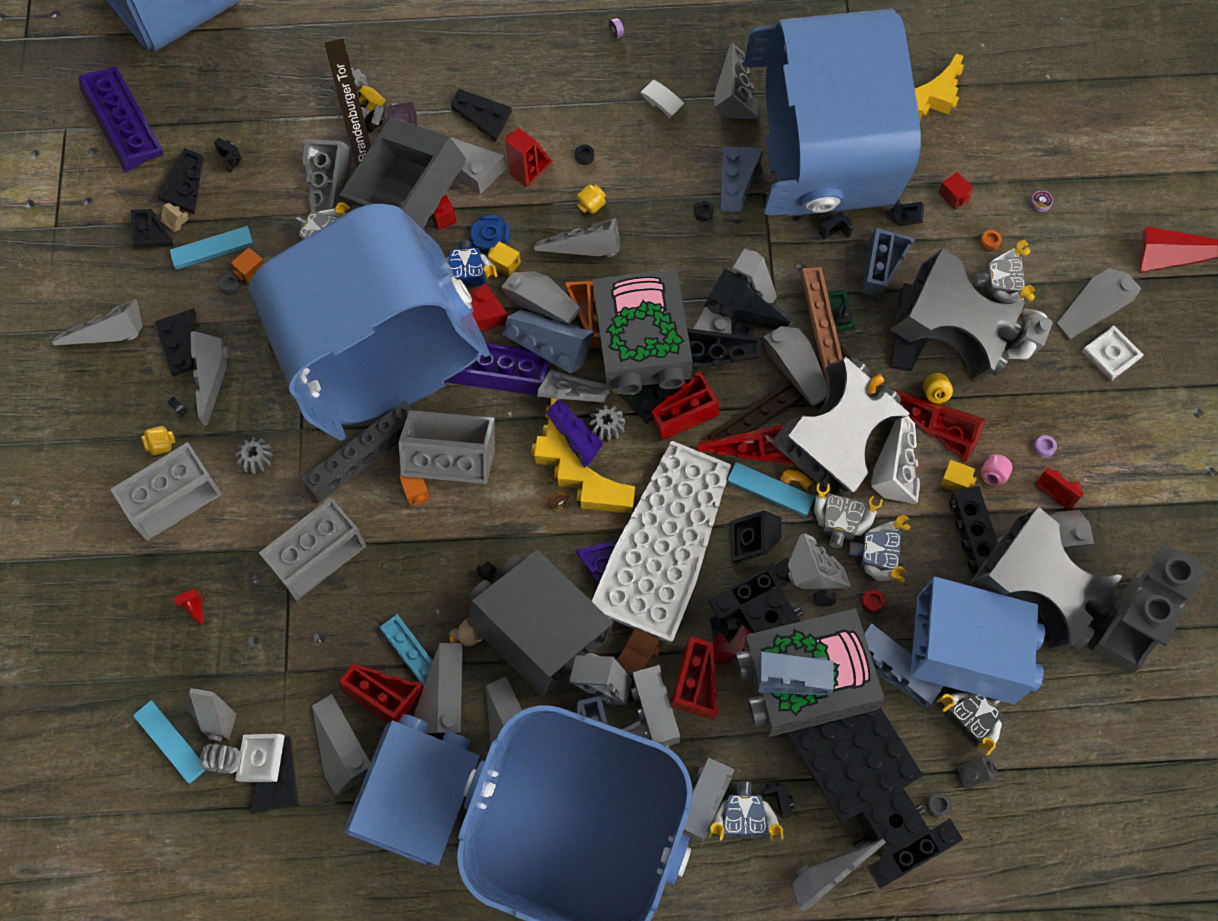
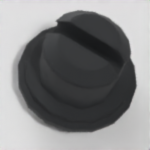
(842, 314)
(486, 571)

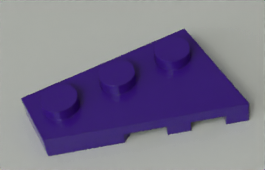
(580, 437)
(596, 558)

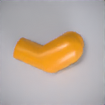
(876, 381)
(798, 476)

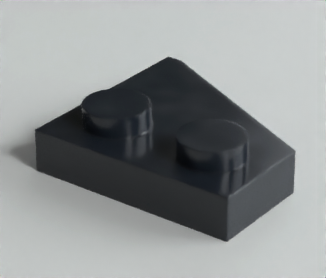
(147, 230)

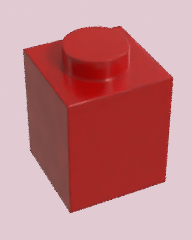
(956, 190)
(444, 214)

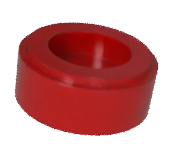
(873, 601)

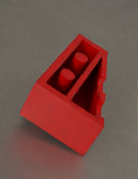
(525, 157)
(487, 309)
(686, 408)
(695, 680)
(380, 693)

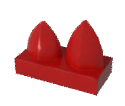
(1059, 488)
(191, 603)

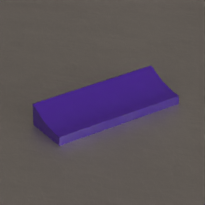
(119, 117)
(505, 370)

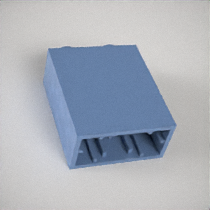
(976, 641)
(412, 791)

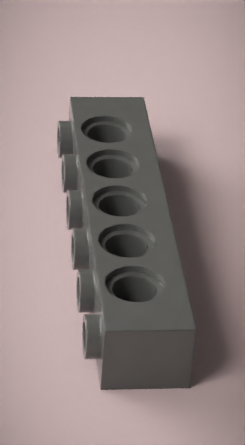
(357, 454)

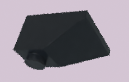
(754, 535)

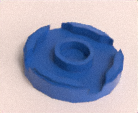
(488, 232)

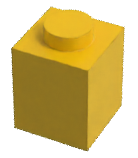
(504, 258)
(958, 476)

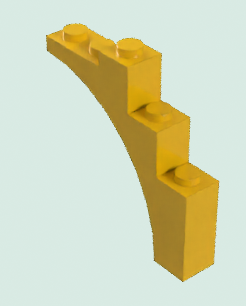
(941, 91)
(593, 489)

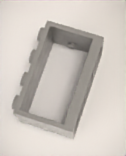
(447, 447)
(166, 491)
(313, 548)

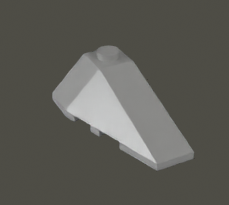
(1098, 300)
(211, 365)
(1074, 531)
(813, 568)
(824, 875)

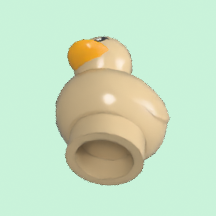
(464, 634)

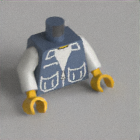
(881, 551)
(745, 816)

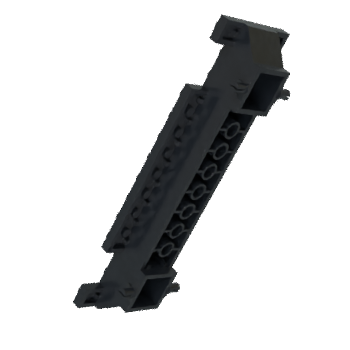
(852, 759)

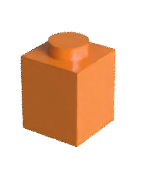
(246, 265)
(415, 490)

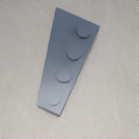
(550, 339)
(894, 667)

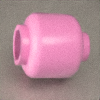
(996, 470)

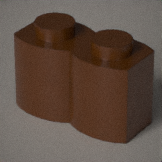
(639, 652)

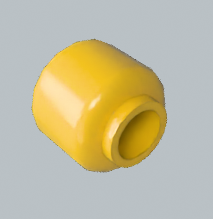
(591, 199)
(937, 388)
(157, 440)

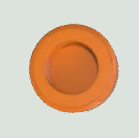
(990, 240)

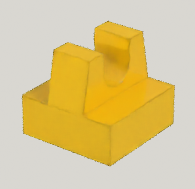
(372, 96)

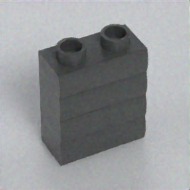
(405, 170)

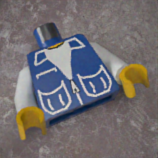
(470, 265)

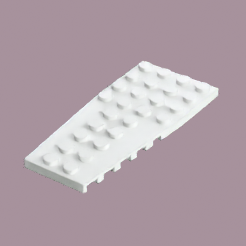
(664, 544)

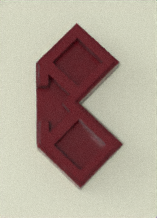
(725, 649)

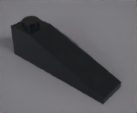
(737, 301)
(720, 348)
(905, 352)

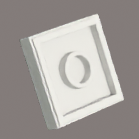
(1112, 353)
(260, 758)

